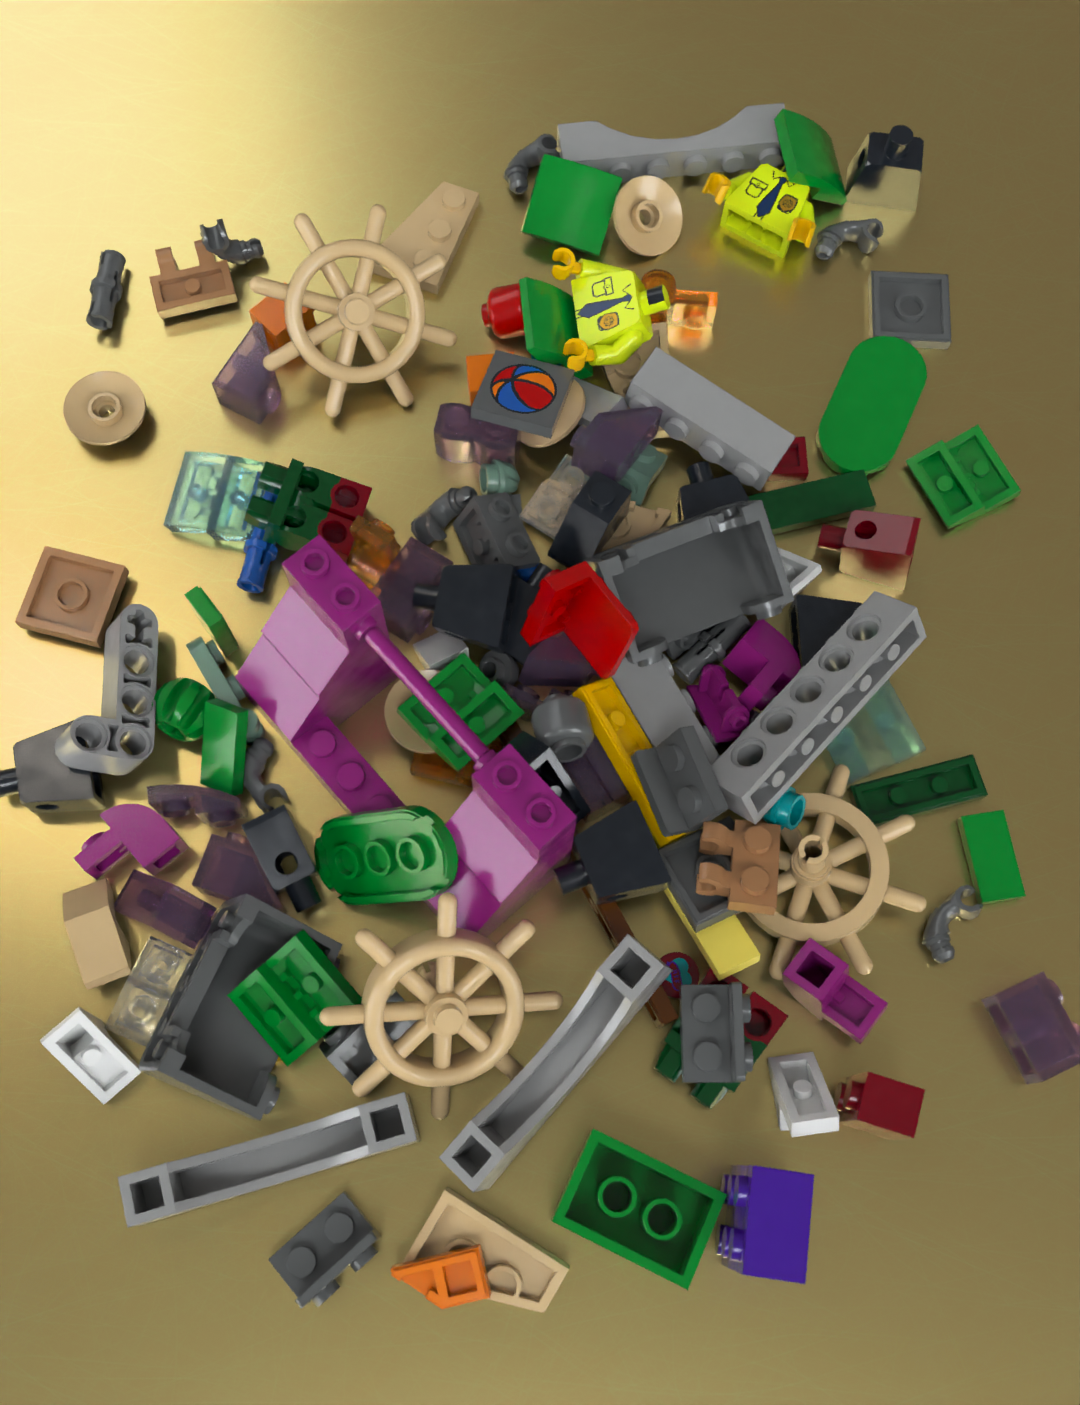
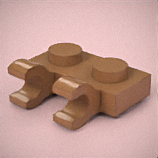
(191, 288)
(753, 865)

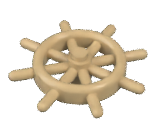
(354, 310)
(813, 871)
(441, 1006)

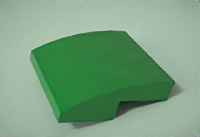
(810, 157)
(571, 204)
(549, 323)
(963, 477)
(474, 698)
(289, 993)

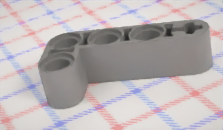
(119, 687)

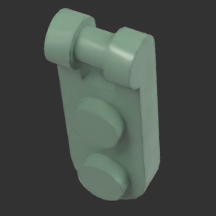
(227, 689)

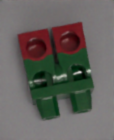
(306, 506)
(763, 1026)

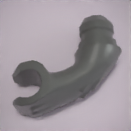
(530, 156)
(860, 231)
(235, 251)
(432, 522)
(254, 766)
(937, 931)

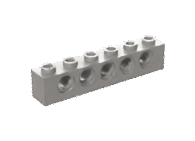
(817, 704)

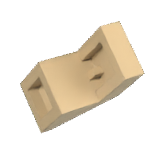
(95, 934)

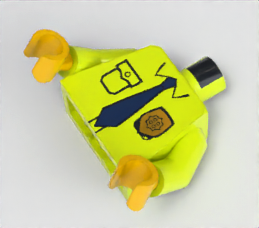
(764, 208)
(609, 310)

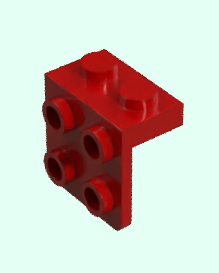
(586, 612)

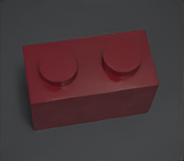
(879, 1105)

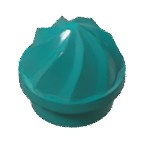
(787, 810)

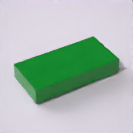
(212, 620)
(224, 746)
(990, 857)

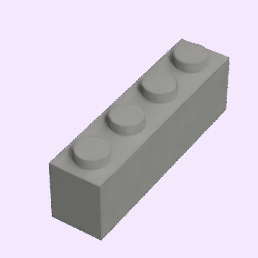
(709, 419)
(660, 703)

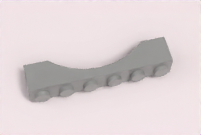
(731, 147)
(526, 1103)
(268, 1160)

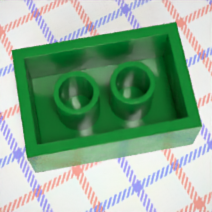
(639, 1208)

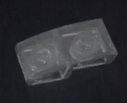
(552, 500)
(148, 990)

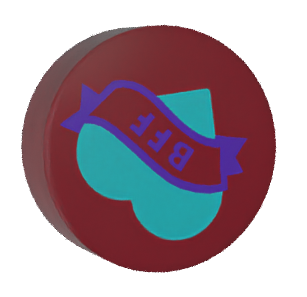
(684, 973)

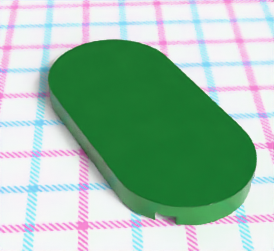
(871, 405)
(386, 855)

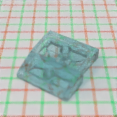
(214, 495)
(876, 737)

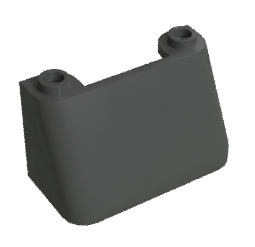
(696, 576)
(202, 1035)

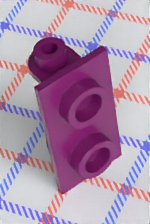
(719, 705)

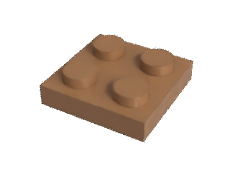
(72, 596)

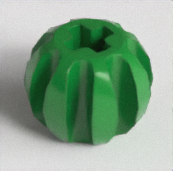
(182, 708)

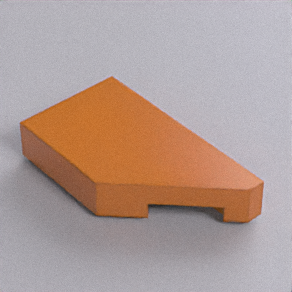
(447, 1277)

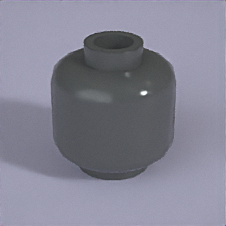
(563, 726)

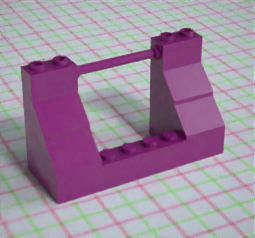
(329, 657)

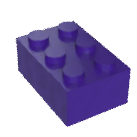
(766, 1222)

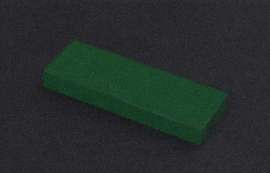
(816, 501)
(919, 790)

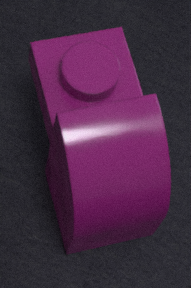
(764, 663)
(132, 830)
(826, 990)

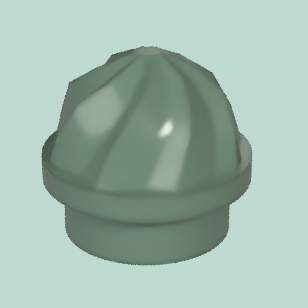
(498, 477)

